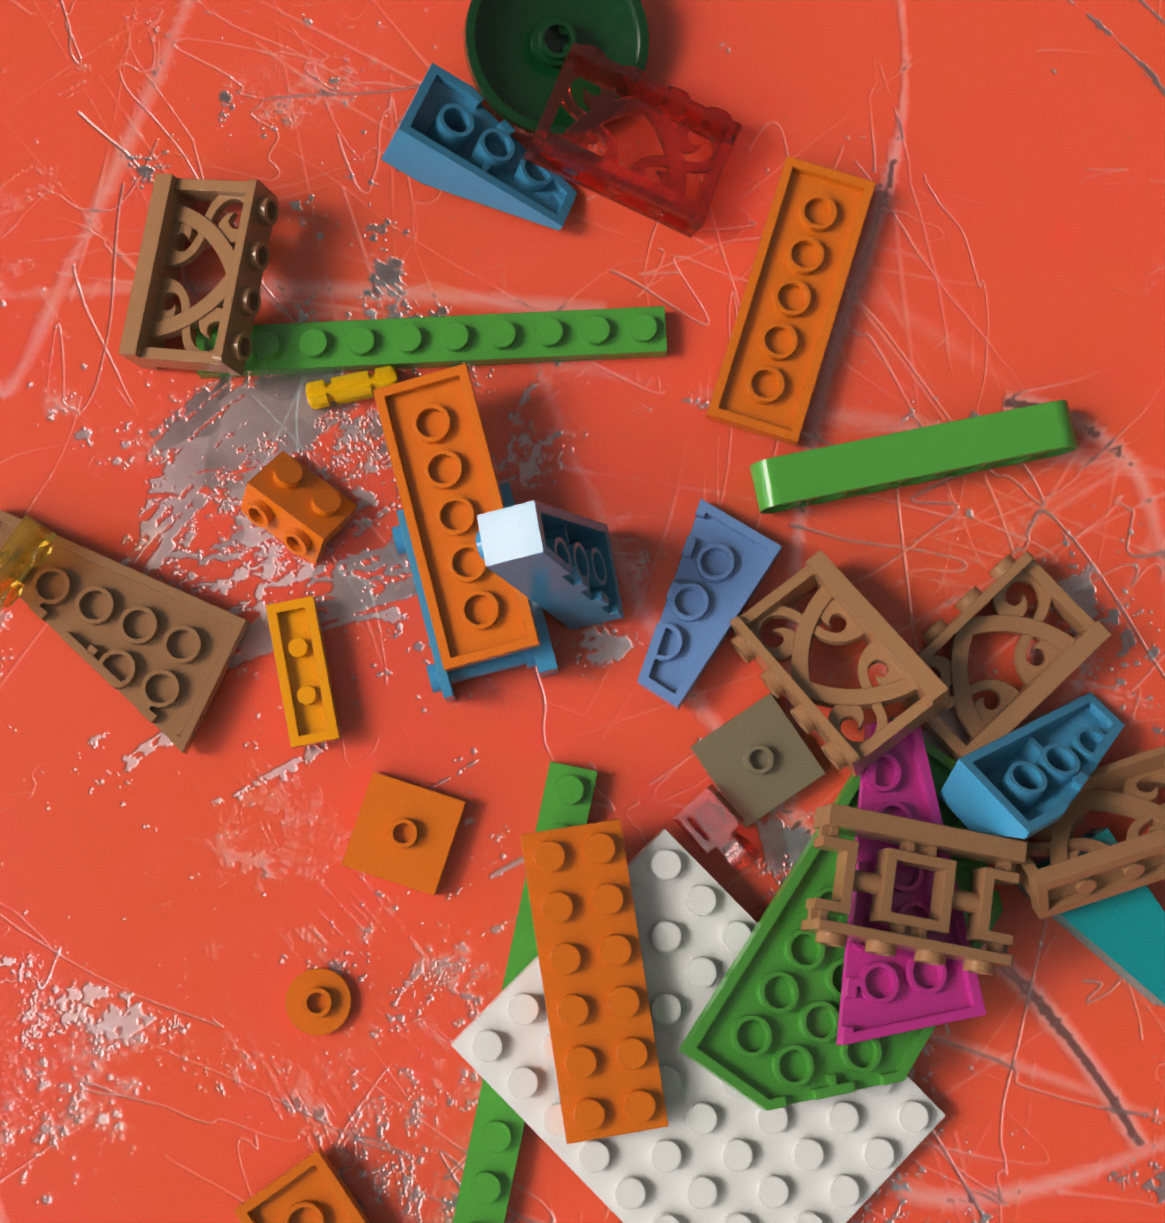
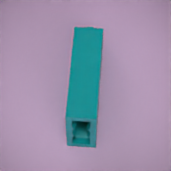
(1122, 931)

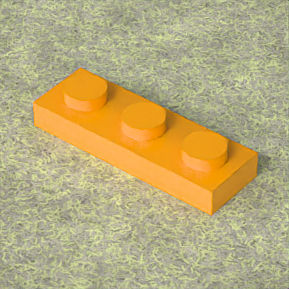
(303, 672)

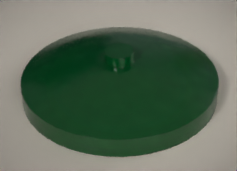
(521, 45)

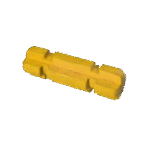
(349, 387)

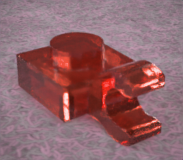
(712, 824)

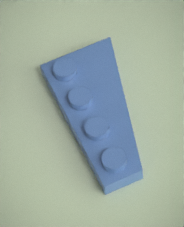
(713, 584)

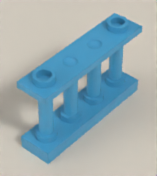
(441, 680)

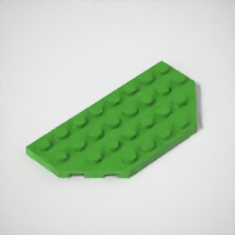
(779, 1003)

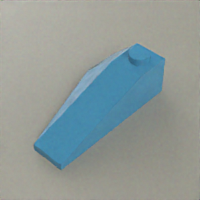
(465, 151)

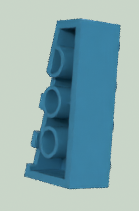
(553, 560)

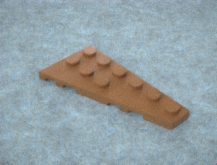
(135, 631)

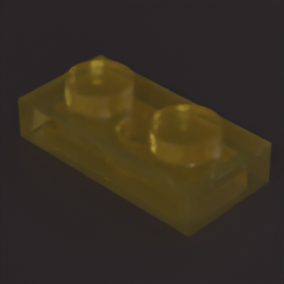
(23, 550)

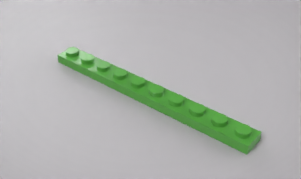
(451, 341)
(496, 1125)

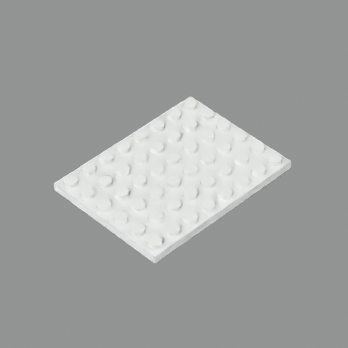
(720, 1150)

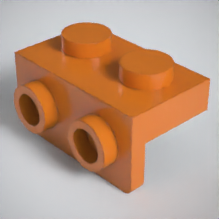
(296, 506)

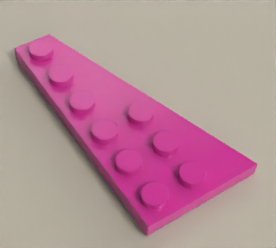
(896, 993)

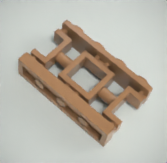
(918, 849)

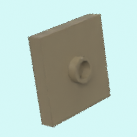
(757, 760)

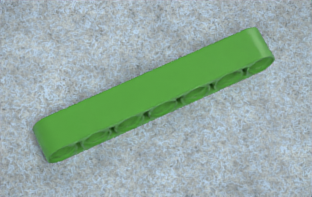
(913, 457)

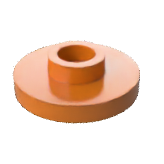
(318, 1001)

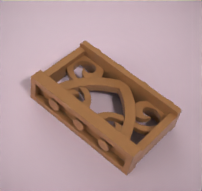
(162, 254)
(839, 598)
(1060, 653)
(1075, 879)

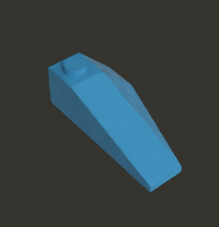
(1032, 772)

